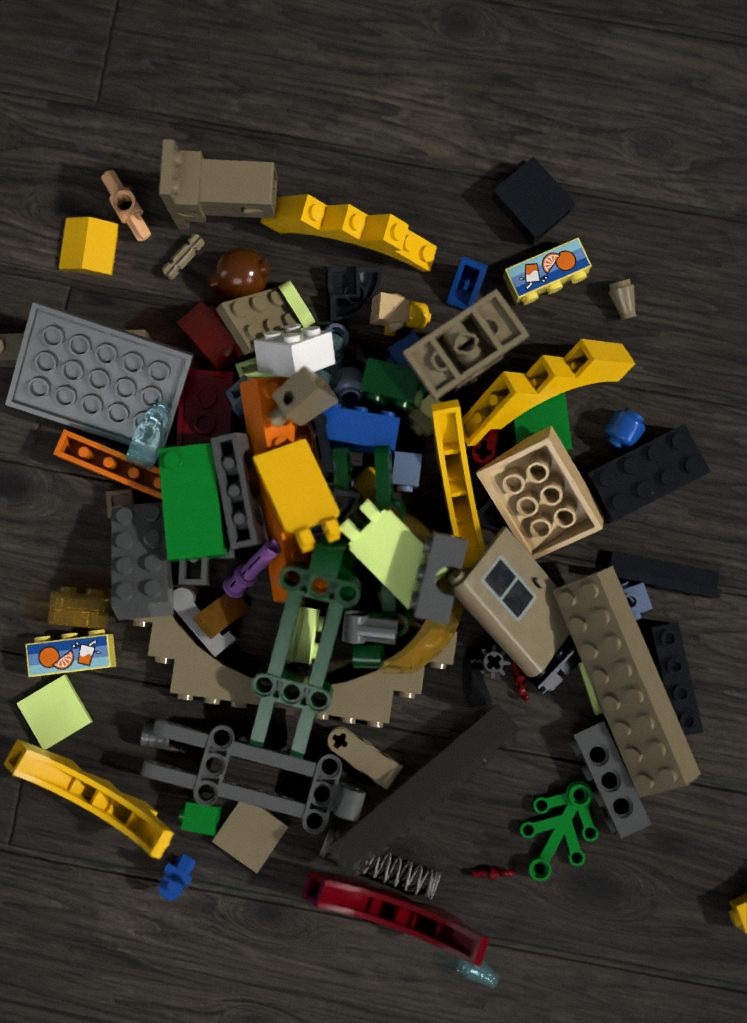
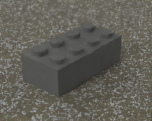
(140, 563)

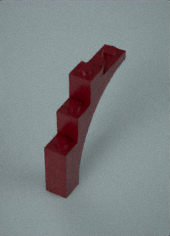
(396, 912)

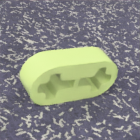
(296, 304)

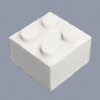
(290, 349)

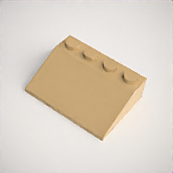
(541, 494)

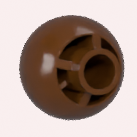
(240, 273)

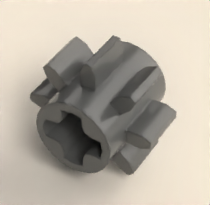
(500, 662)

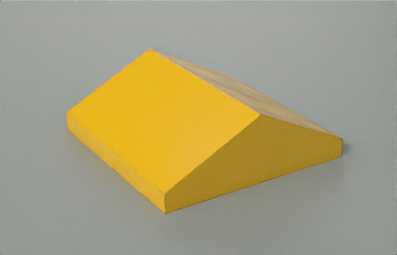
(89, 246)

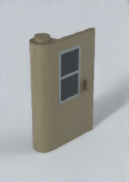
(510, 606)

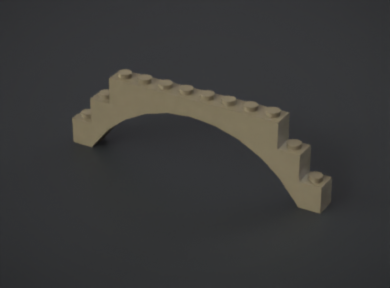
(203, 675)

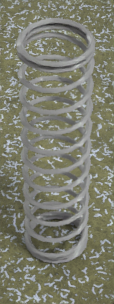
(433, 881)

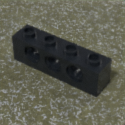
(672, 666)

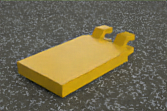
(298, 492)

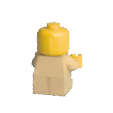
(397, 312)

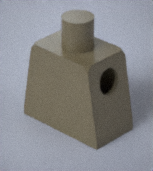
(302, 398)

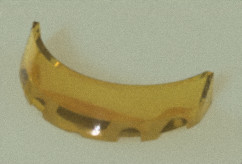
(432, 636)

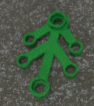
(561, 826)

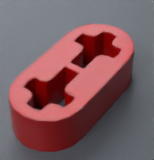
(491, 441)

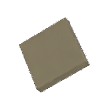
(250, 834)

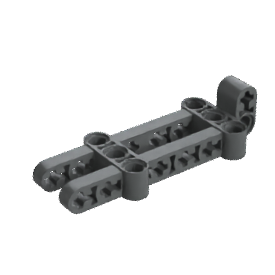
(343, 798)

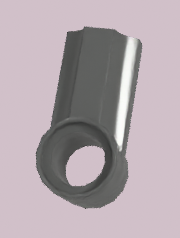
(361, 627)

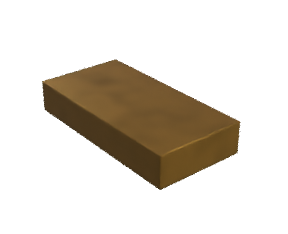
(220, 614)

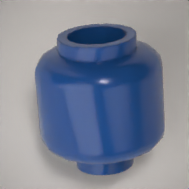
(625, 428)

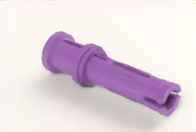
(246, 574)

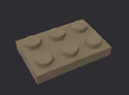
(254, 315)

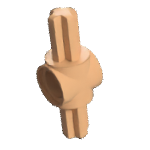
(119, 195)

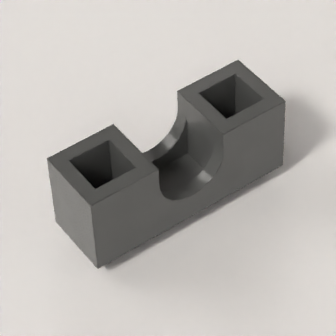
(442, 551)

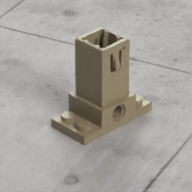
(212, 187)
(466, 346)

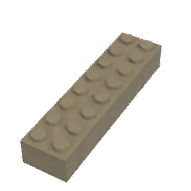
(626, 683)

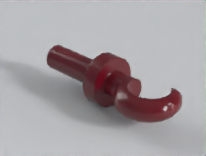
(519, 679)
(492, 873)

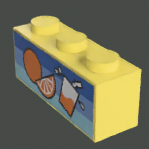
(547, 272)
(70, 653)

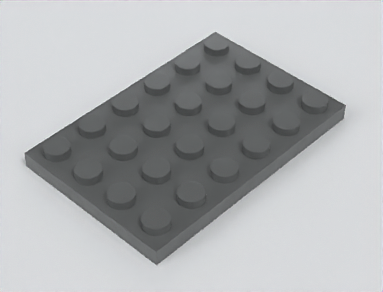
(94, 374)

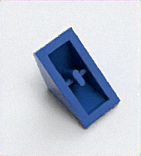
(467, 283)

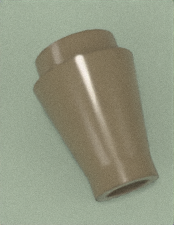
(623, 297)

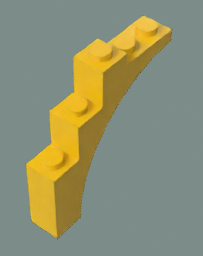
(348, 224)
(456, 478)
(91, 792)

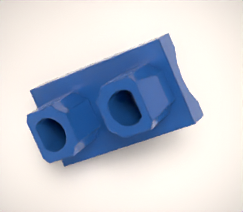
(176, 877)

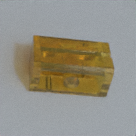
(79, 610)

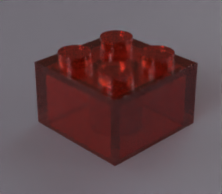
(208, 334)

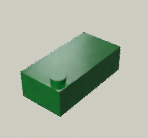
(192, 503)

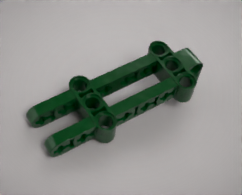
(325, 565)
(369, 653)

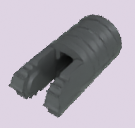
(151, 740)

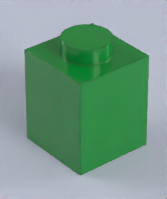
(200, 818)

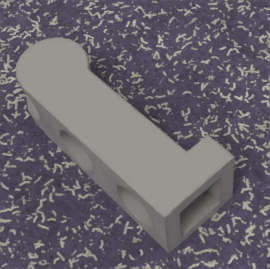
(187, 608)

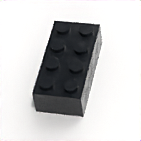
(646, 473)

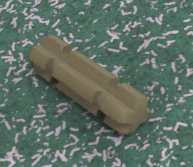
(183, 256)

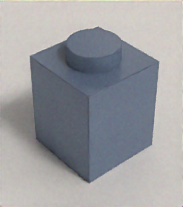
(406, 471)

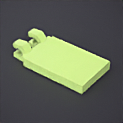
(388, 550)

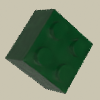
(393, 384)

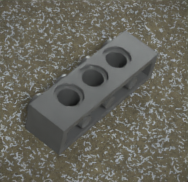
(239, 490)
(634, 815)

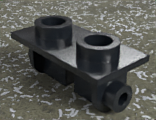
(565, 660)

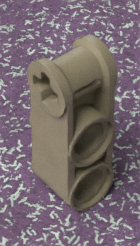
(365, 757)

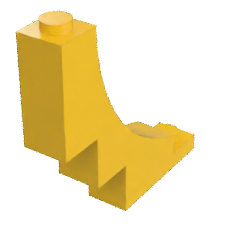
(551, 375)

